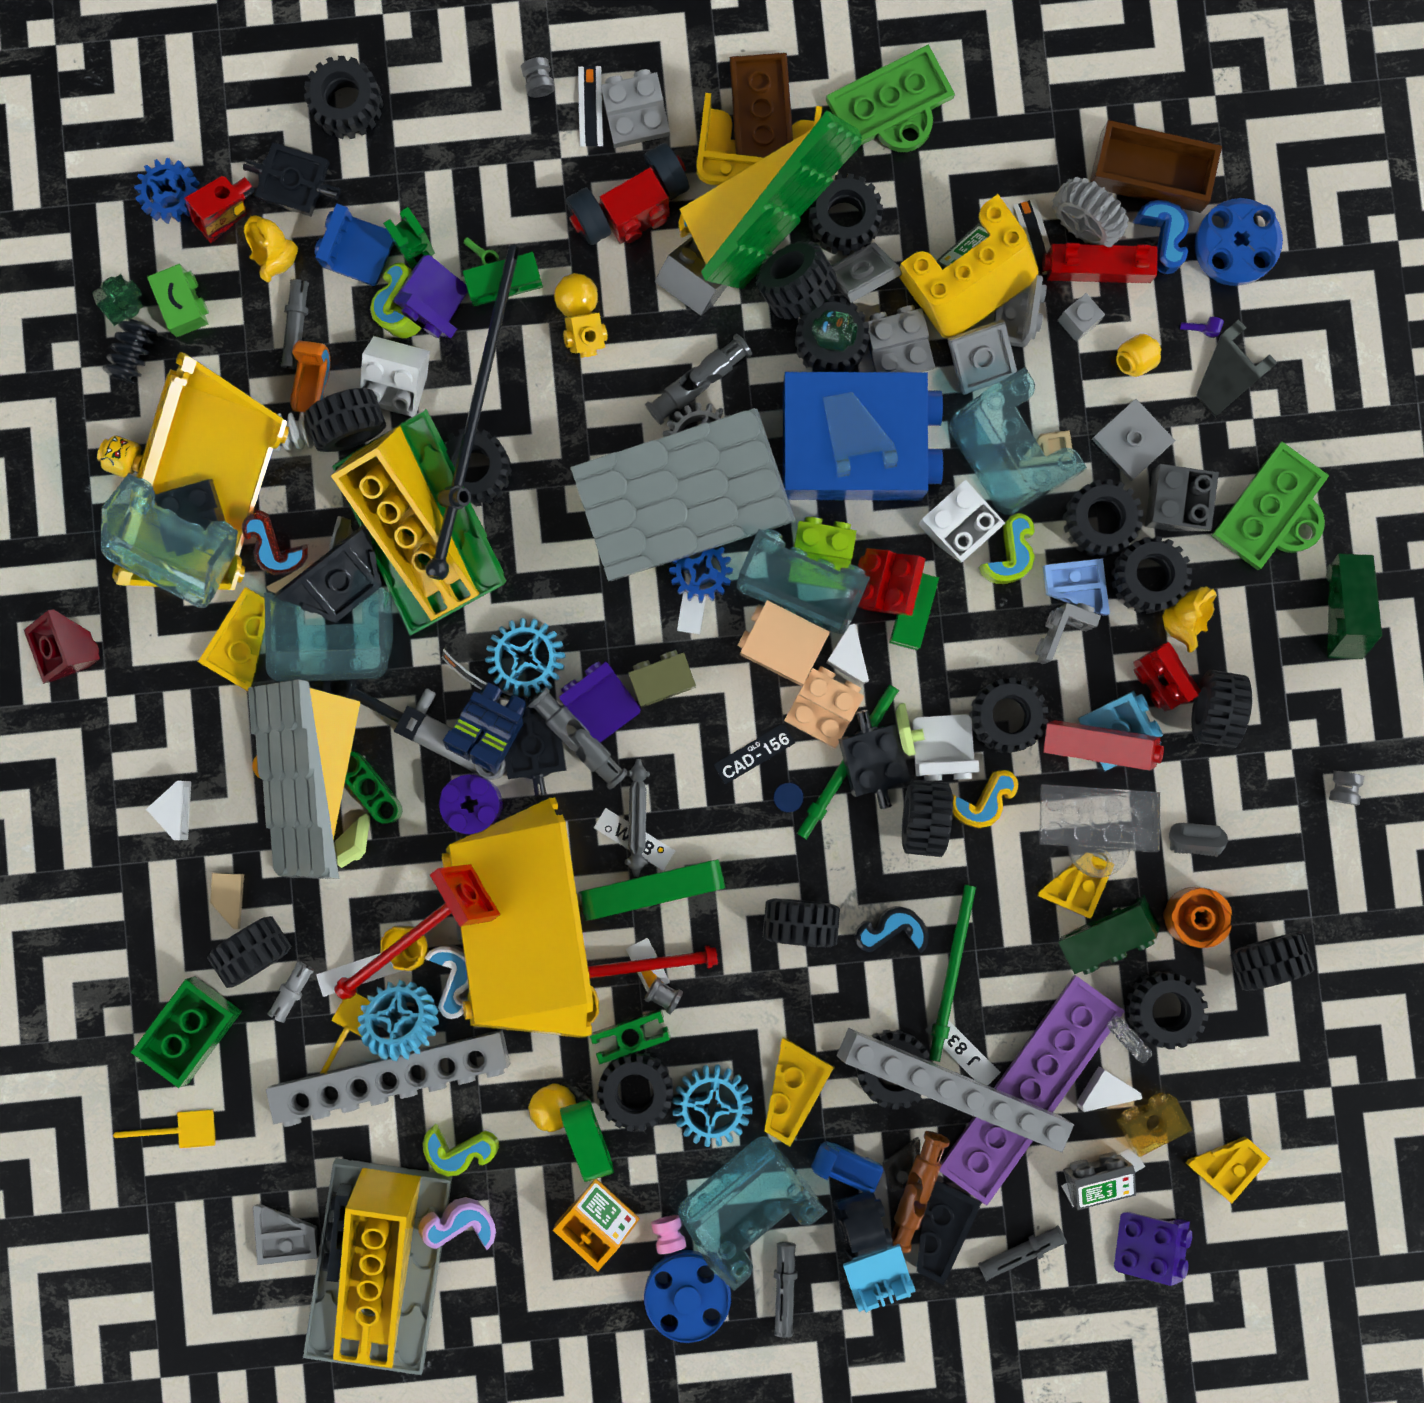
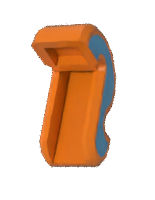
(310, 375)

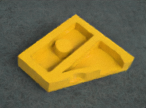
(1076, 890)
(1230, 1166)

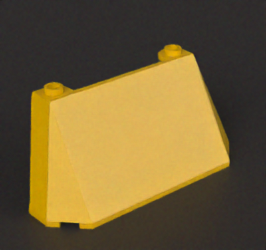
(205, 433)
(531, 960)

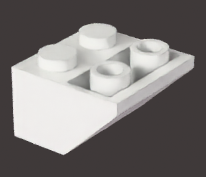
(395, 374)
(961, 522)

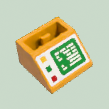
(596, 1224)

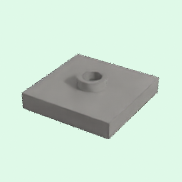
(864, 272)
(982, 356)
(1133, 439)

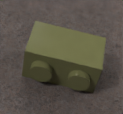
(662, 678)

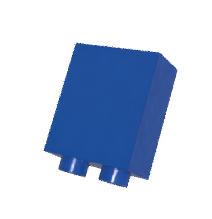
(899, 406)

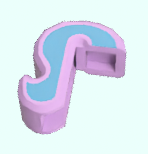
(455, 1219)

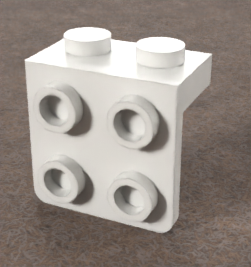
(945, 747)

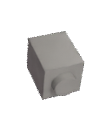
(1081, 317)

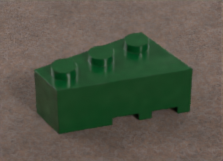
(1352, 606)
(1110, 937)

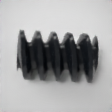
(129, 350)

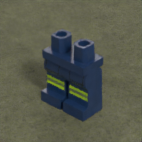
(486, 728)

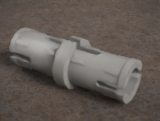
(290, 992)

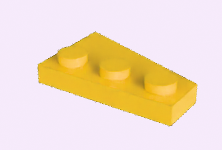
(238, 641)
(795, 1090)

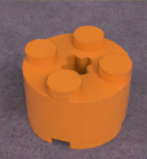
(1214, 917)

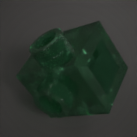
(118, 299)

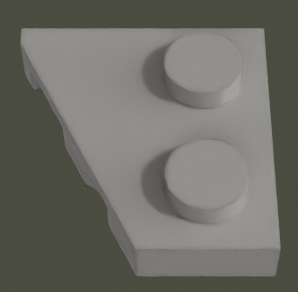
(283, 1237)

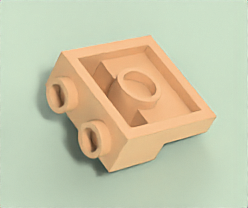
(824, 706)

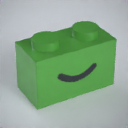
(178, 300)

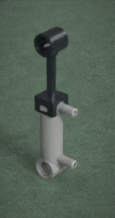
(415, 725)

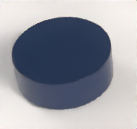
(788, 797)

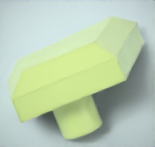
(906, 735)
(352, 842)

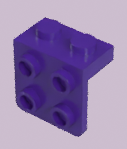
(431, 296)
(600, 701)
(1152, 1248)

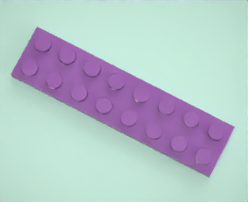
(1037, 1075)

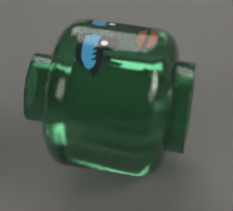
(835, 330)

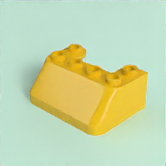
(717, 152)
(976, 281)

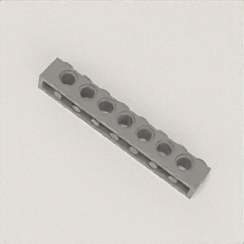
(287, 1110)

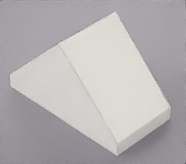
(848, 656)
(173, 810)
(1105, 1091)

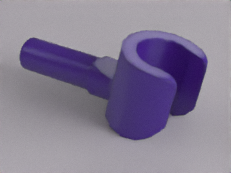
(1211, 329)

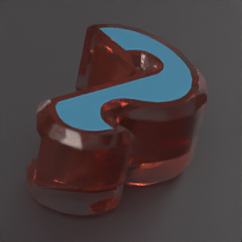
(266, 548)

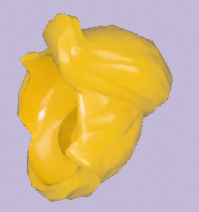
(269, 247)
(1190, 616)

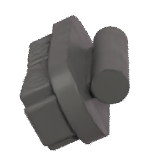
(1197, 839)

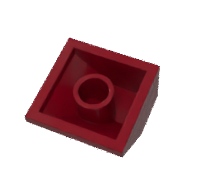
(60, 646)

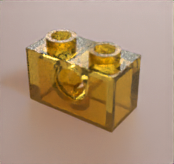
(1170, 1126)

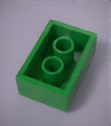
(186, 1031)

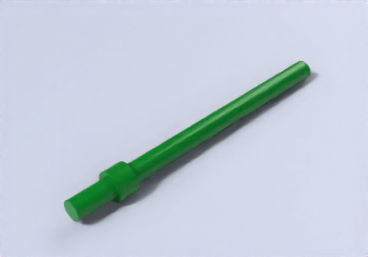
(817, 810)
(940, 1029)

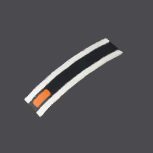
(590, 106)
(1033, 225)
(469, 676)

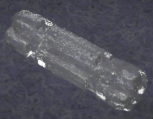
(1129, 1039)

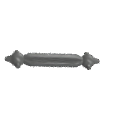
(637, 818)

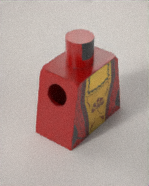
(218, 206)

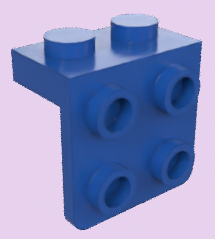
(353, 247)

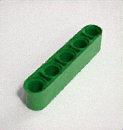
(651, 890)

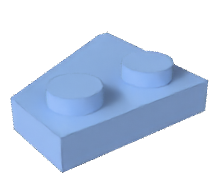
(1078, 583)

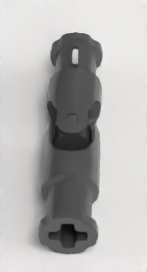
(710, 370)
(587, 748)

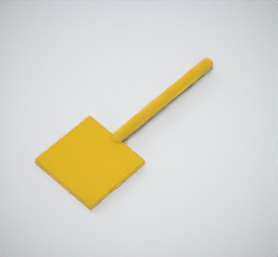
(347, 1017)
(194, 1129)

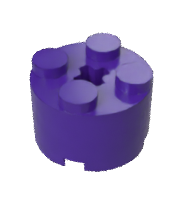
(455, 796)

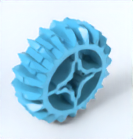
(533, 646)
(408, 1032)
(725, 1108)

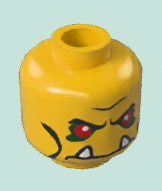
(119, 456)

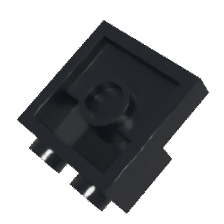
(194, 503)

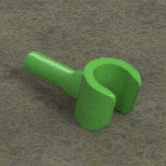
(480, 251)

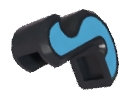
(890, 924)

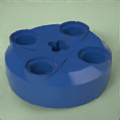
(1238, 241)
(686, 1297)

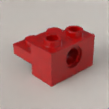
(1166, 661)

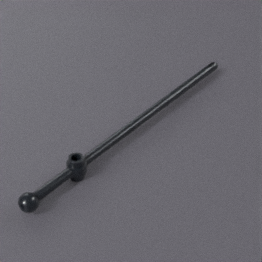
(455, 496)

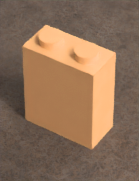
(783, 642)

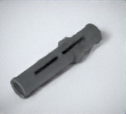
(296, 312)
(1022, 1253)
(785, 1276)

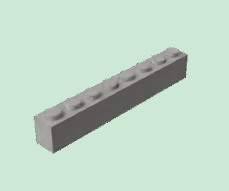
(954, 1090)

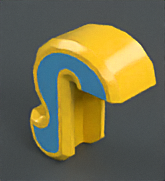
(990, 802)

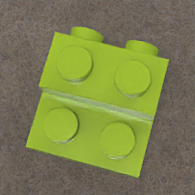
(826, 542)

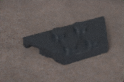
(337, 579)

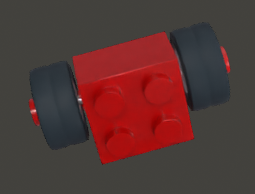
(633, 204)

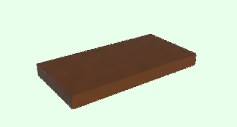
(760, 103)

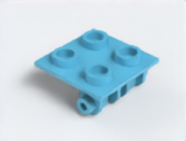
(878, 1278)

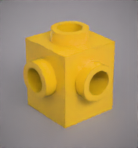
(575, 334)

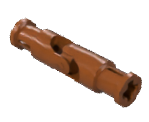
(916, 1195)

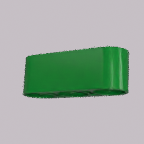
(381, 794)
(586, 1140)

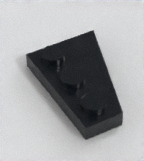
(335, 1230)
(944, 1230)

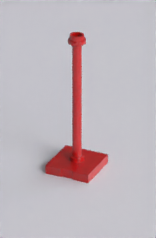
(463, 899)
(709, 957)

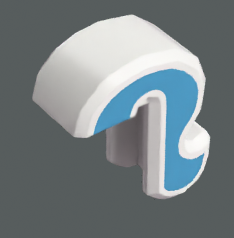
(452, 999)

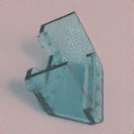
(1004, 449)
(164, 546)
(801, 584)
(328, 650)
(743, 1204)

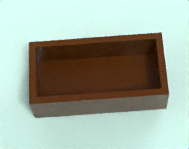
(1155, 166)

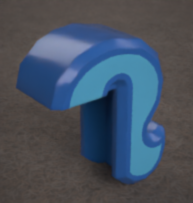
(1173, 228)
(847, 1167)

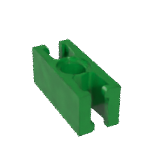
(409, 237)
(485, 279)
(909, 630)
(626, 1048)

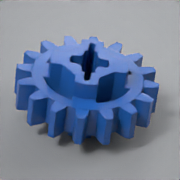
(166, 177)
(713, 576)

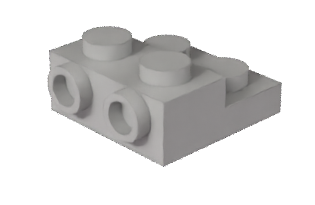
(635, 108)
(900, 341)

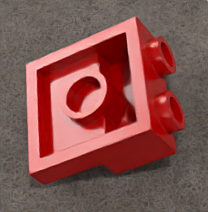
(892, 581)

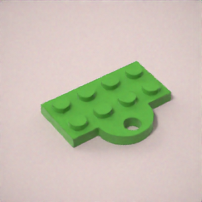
(895, 100)
(1274, 508)

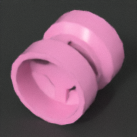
(669, 1237)

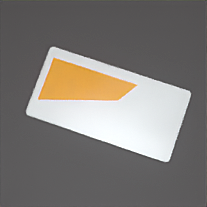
(641, 951)

